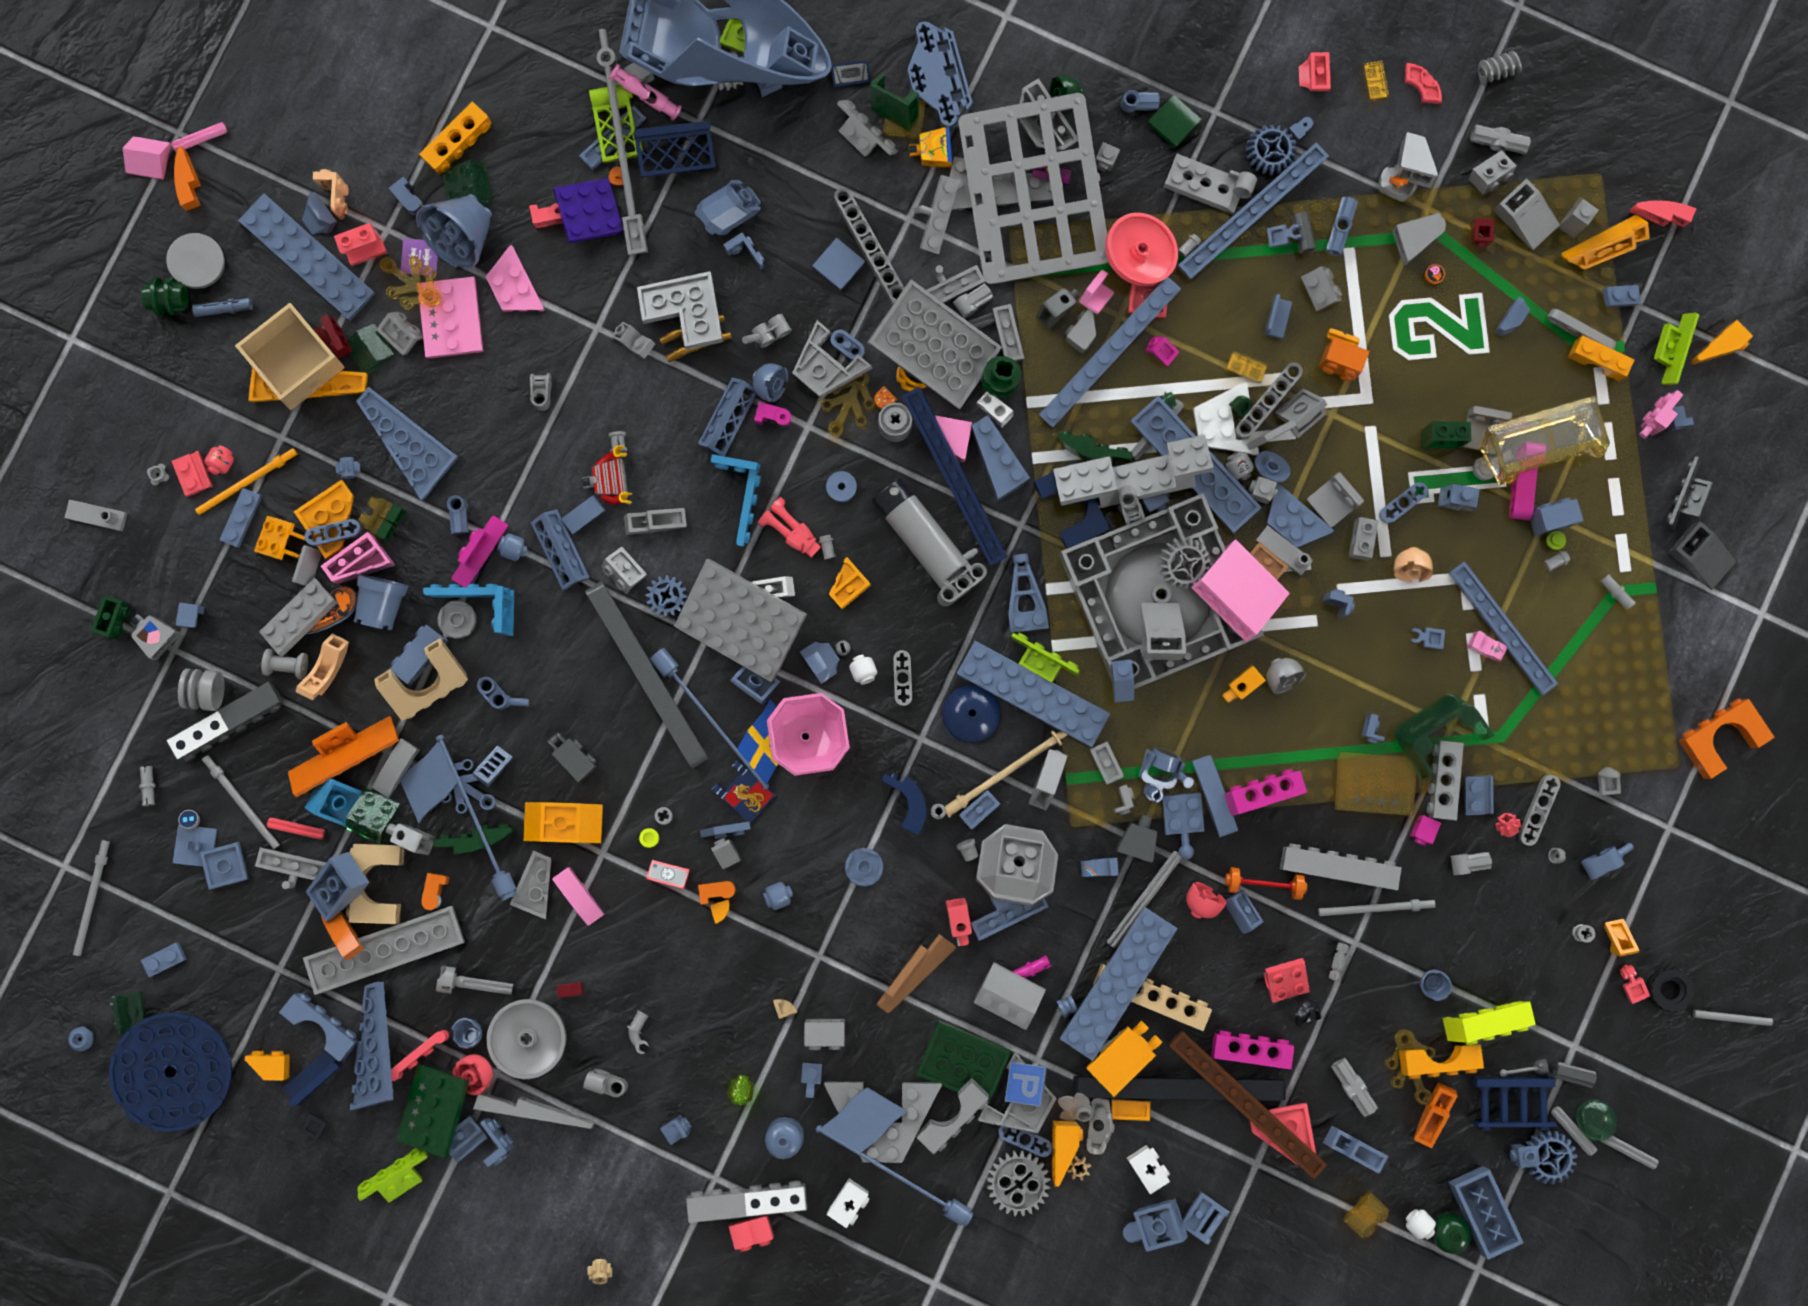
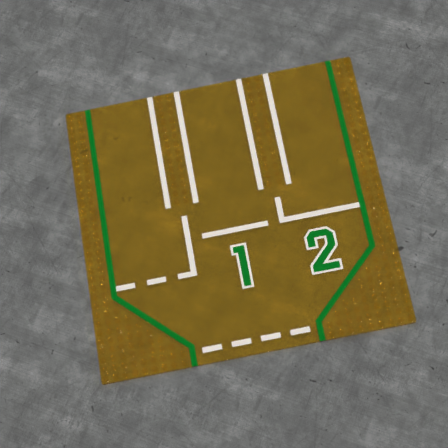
(1425, 364)

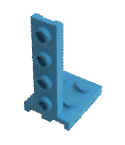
(750, 497)
(502, 604)

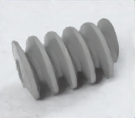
(1499, 66)

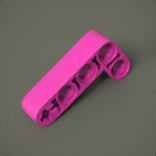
(1523, 495)

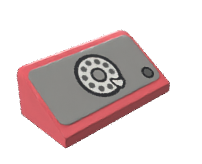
(668, 874)

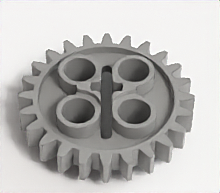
(1030, 1197)

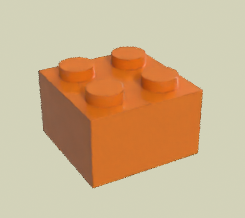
(1343, 359)

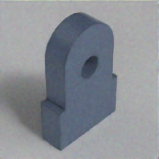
(1299, 130)

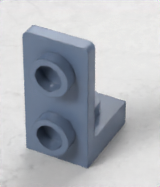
(735, 245)
(676, 1129)

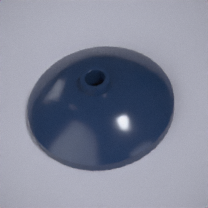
(970, 728)

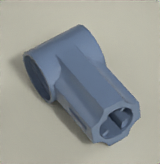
(1142, 101)
(458, 517)

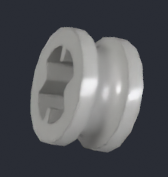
(665, 821)

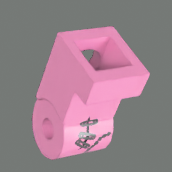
(1486, 646)

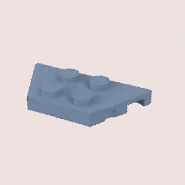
(1295, 520)

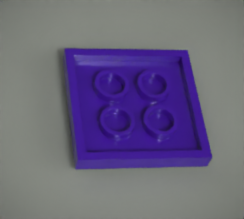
(588, 210)

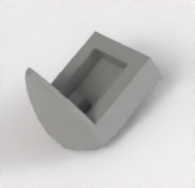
(1609, 781)

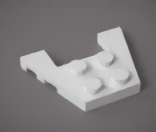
(1216, 422)

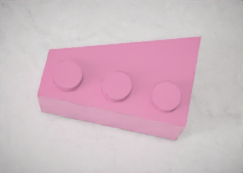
(360, 557)

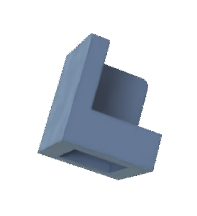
(1680, 420)
(188, 614)

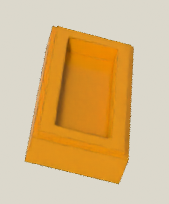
(1130, 1109)

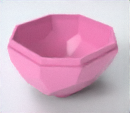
(823, 723)

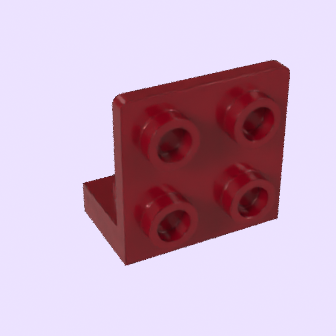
(333, 336)

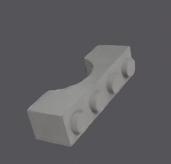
(936, 1133)

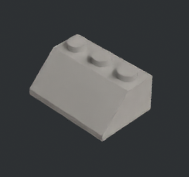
(1009, 996)

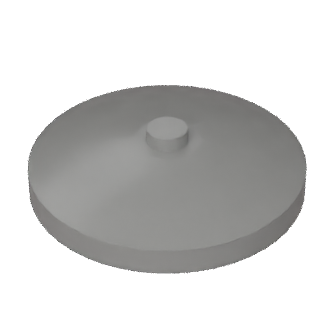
(526, 1039)

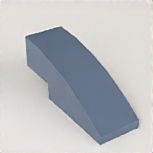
(1355, 1149)

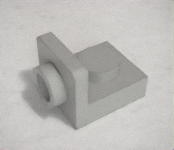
(1106, 157)

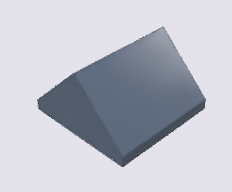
(754, 685)

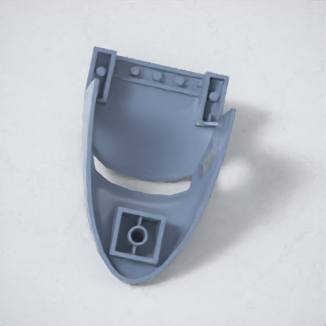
(683, 44)

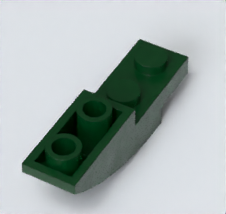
(1084, 448)
(468, 844)

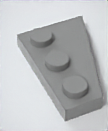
(534, 886)

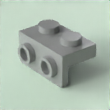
(1321, 287)

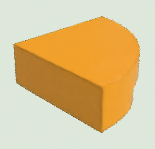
(720, 910)

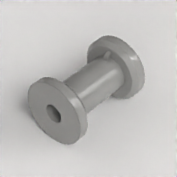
(272, 663)

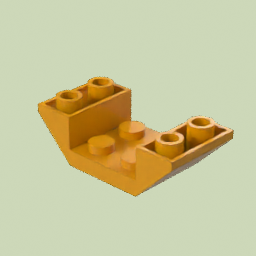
(563, 822)

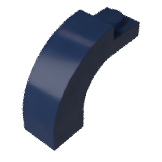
(916, 803)

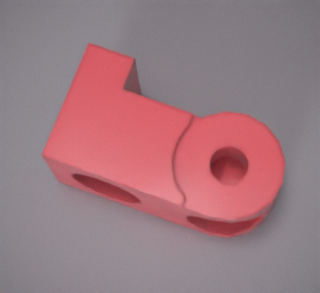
(545, 216)

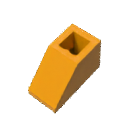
(270, 1066)

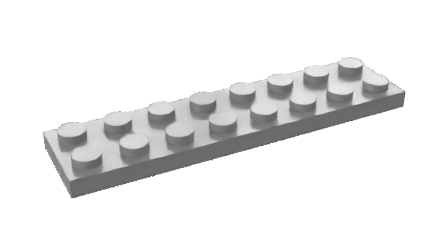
(385, 950)

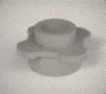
(152, 471)

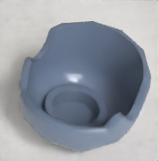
(1435, 985)
(466, 1033)

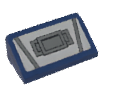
(850, 73)

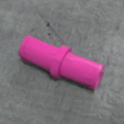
(1033, 967)

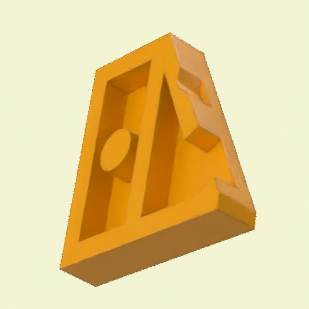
(848, 584)

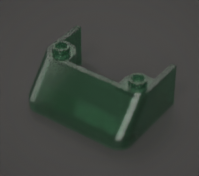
(1414, 732)

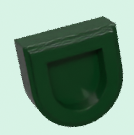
(1241, 405)

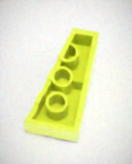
(1489, 1022)

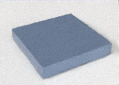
(838, 264)
(224, 865)

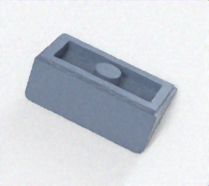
(1243, 912)

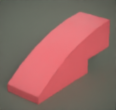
(1664, 212)

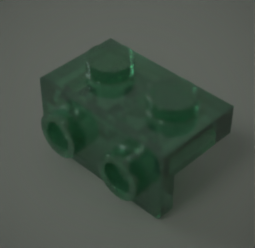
(128, 1011)

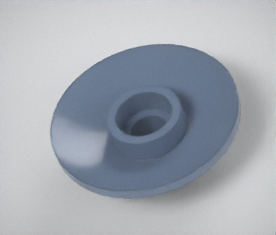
(1272, 466)

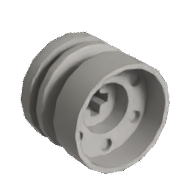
(201, 689)

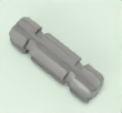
(1338, 961)

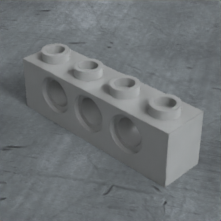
(1451, 790)

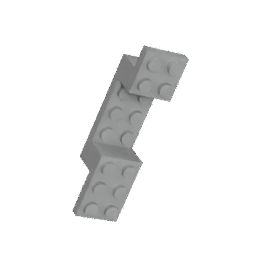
(1148, 476)

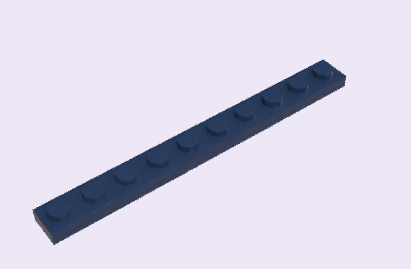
(954, 476)

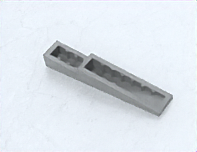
(529, 1109)

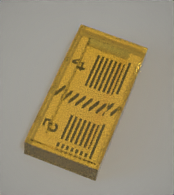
(1375, 80)
(1246, 367)

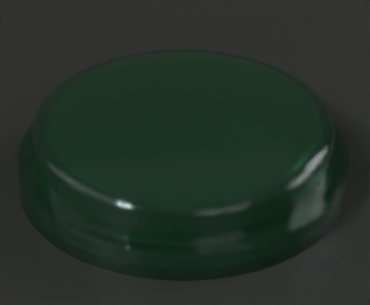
(1597, 1120)

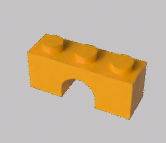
(1591, 352)

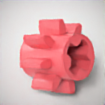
(1508, 825)

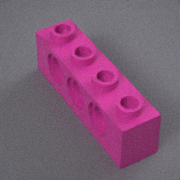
(1293, 787)
(1282, 1058)

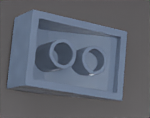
(337, 885)

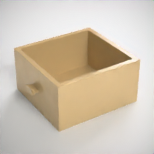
(289, 356)

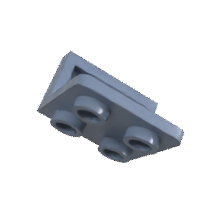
(502, 1140)

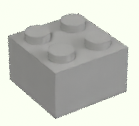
(824, 1033)

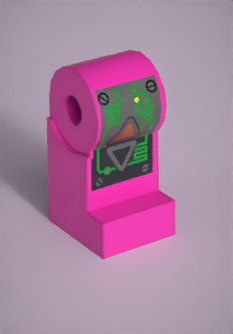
(772, 414)

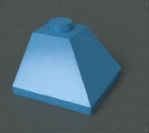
(333, 801)

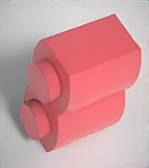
(750, 1232)

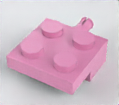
(1661, 416)

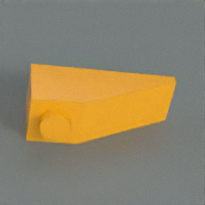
(1731, 339)

